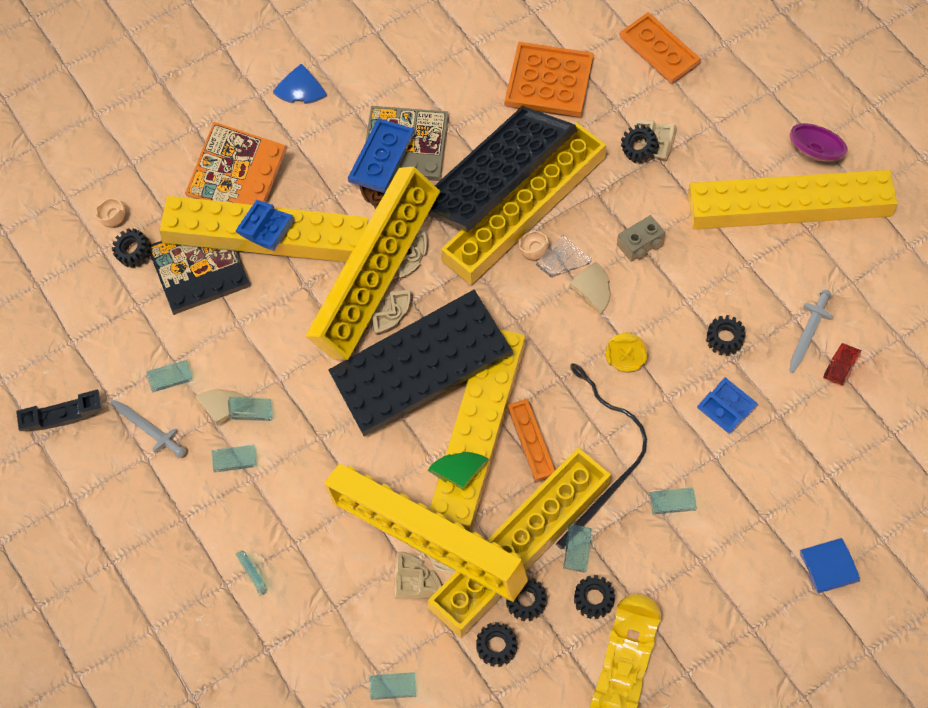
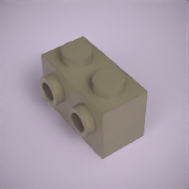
(641, 238)

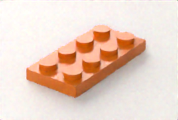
(660, 47)

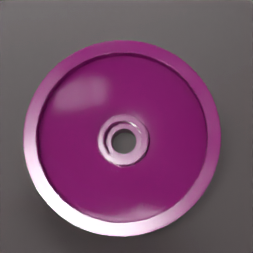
(818, 142)

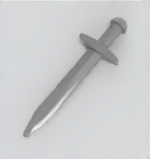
(817, 313)
(163, 439)

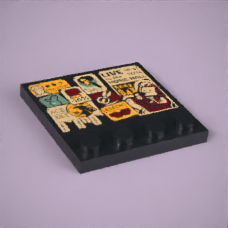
(196, 274)

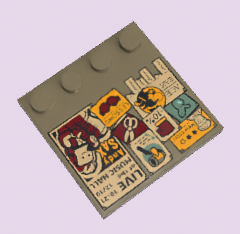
(428, 142)

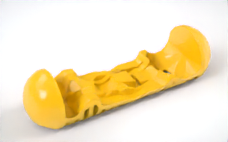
(627, 657)

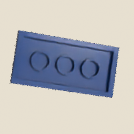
(381, 155)

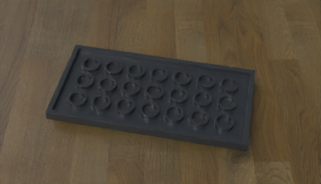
(498, 166)
(420, 362)

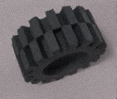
(635, 134)
(125, 241)
(729, 325)
(594, 584)
(533, 610)
(496, 657)

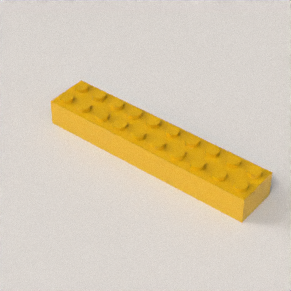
(791, 199)
(214, 226)
(476, 251)
(372, 264)
(478, 432)
(427, 531)
(527, 533)

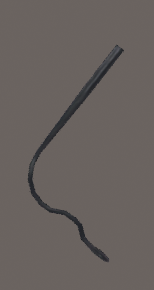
(593, 509)

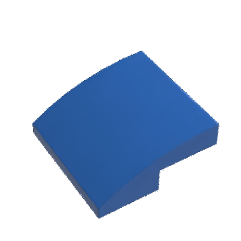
(265, 225)
(727, 405)
(830, 565)

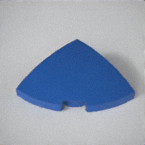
(299, 86)

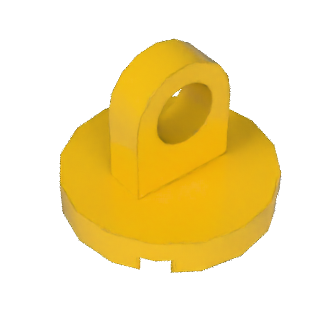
(626, 352)

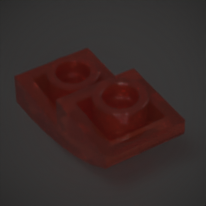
(842, 364)

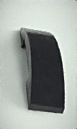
(60, 414)

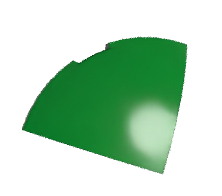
(458, 468)

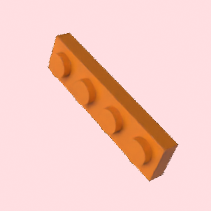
(531, 440)

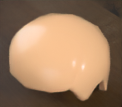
(110, 212)
(533, 245)

